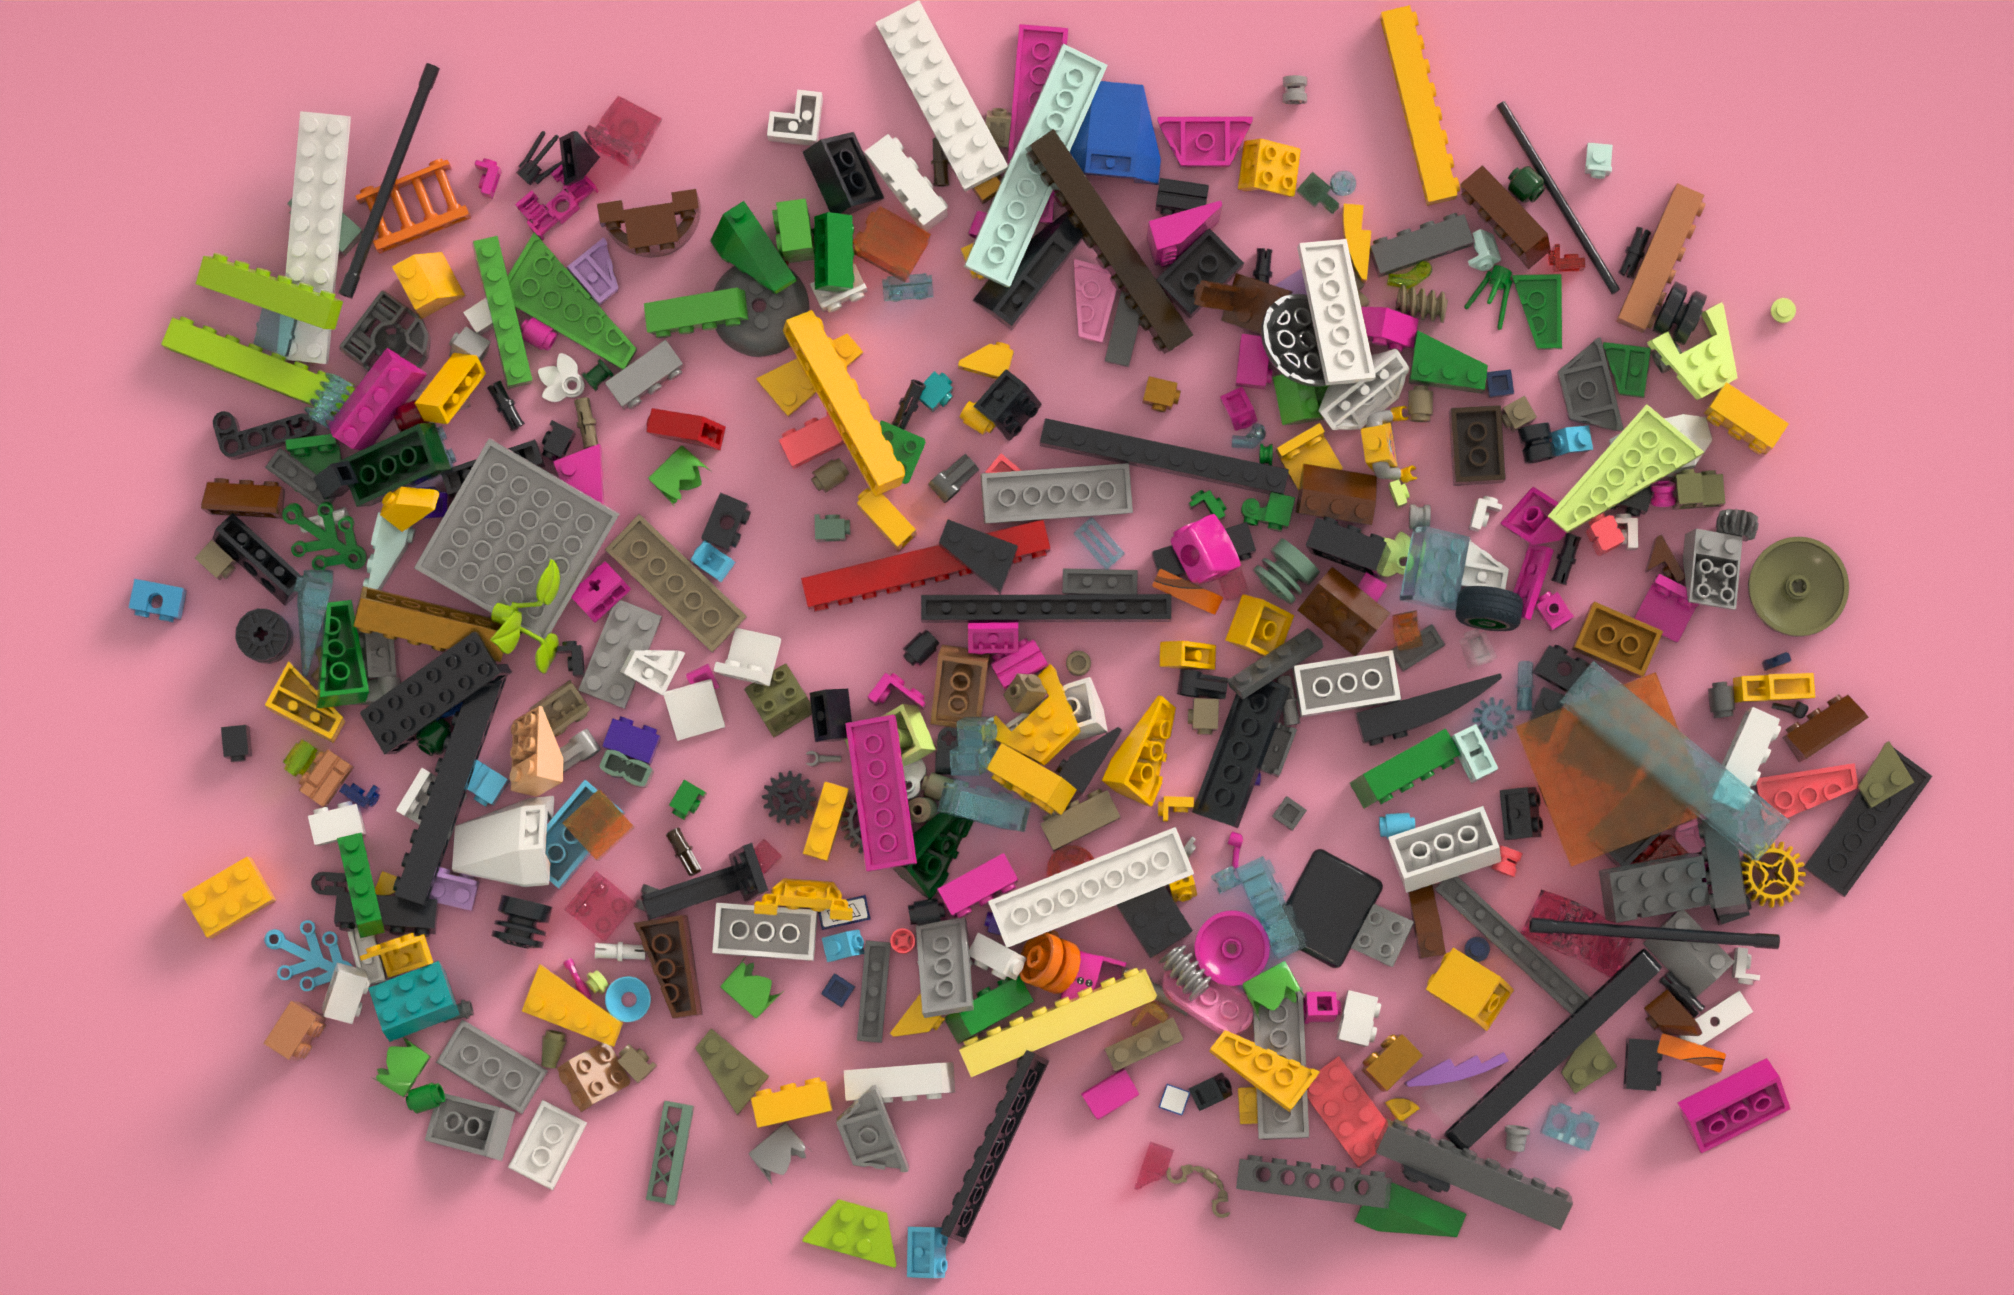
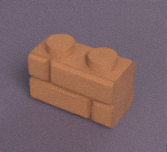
(325, 777)

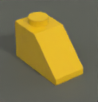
(989, 360)
(408, 506)
(1187, 655)
(914, 1021)

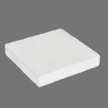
(694, 709)

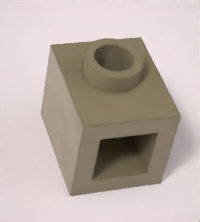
(1517, 414)
(216, 560)
(1025, 693)
(1204, 715)

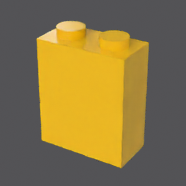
(886, 518)

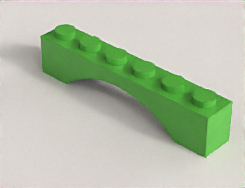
(502, 312)

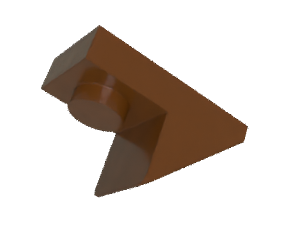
(1662, 554)

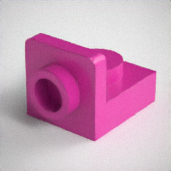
(488, 182)
(1239, 409)

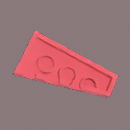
(1806, 789)

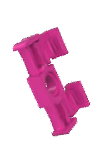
(546, 219)

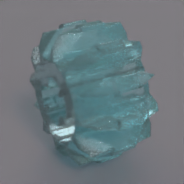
(1498, 712)

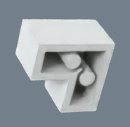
(799, 127)
(1357, 1019)

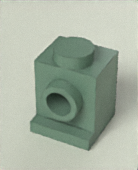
(831, 528)

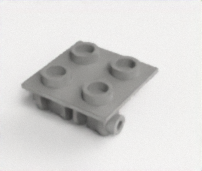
(1382, 935)

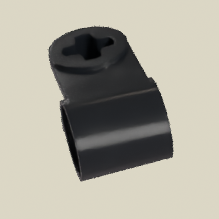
(942, 761)

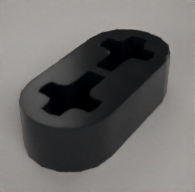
(331, 877)

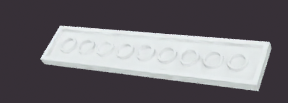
(317, 220)

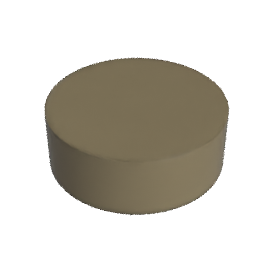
(1078, 663)

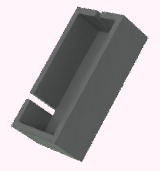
(1654, 887)

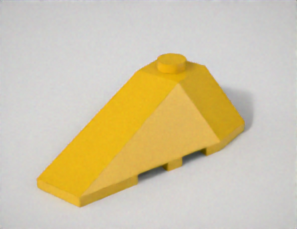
(1138, 761)

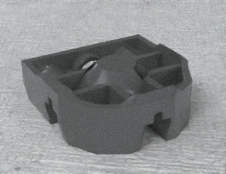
(415, 337)

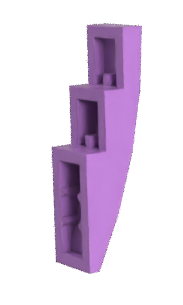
(1447, 1072)

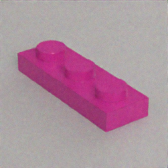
(1532, 577)

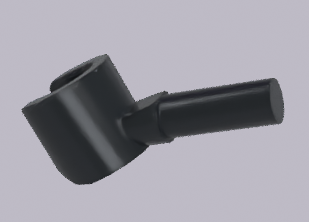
(1798, 711)

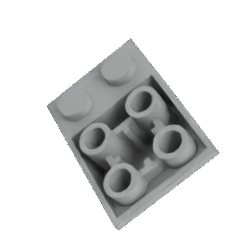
(1712, 568)

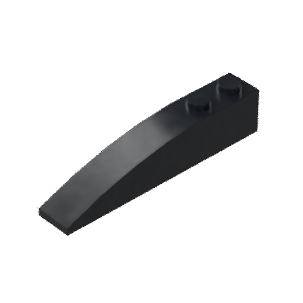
(1417, 711)

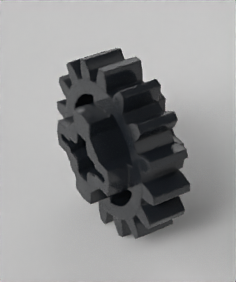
(794, 786)

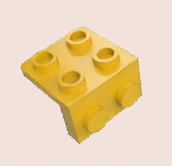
(401, 954)

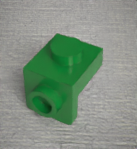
(1214, 506)

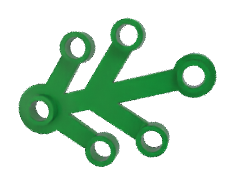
(327, 538)

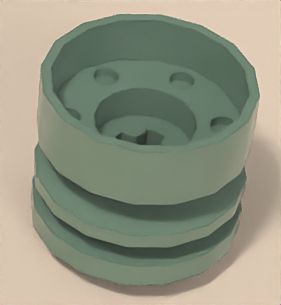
(1286, 571)

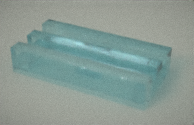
(1113, 559)

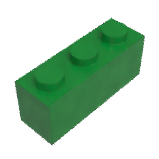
(833, 252)

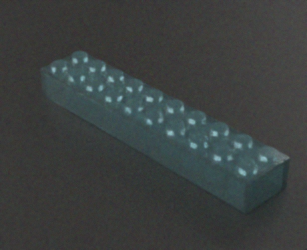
(1674, 761)

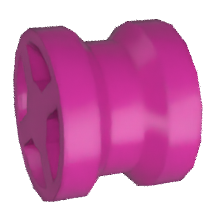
(1663, 494)

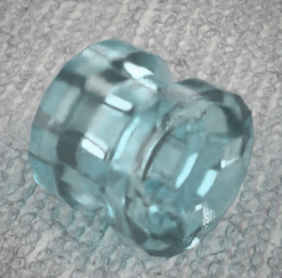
(1225, 879)

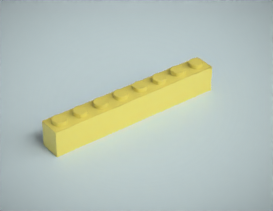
(1057, 1022)

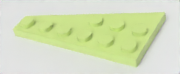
(1635, 460)

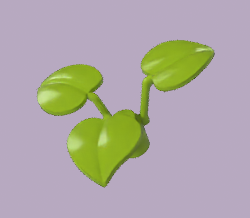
(511, 618)

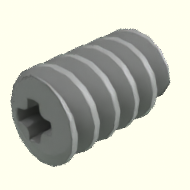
(1186, 972)

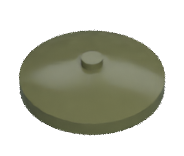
(1798, 586)

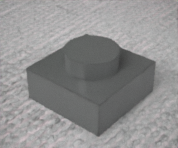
(1289, 813)

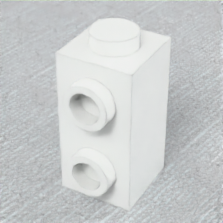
(996, 956)

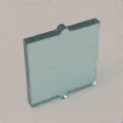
(275, 332)

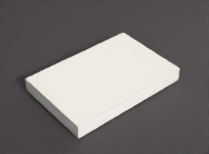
(547, 1145)

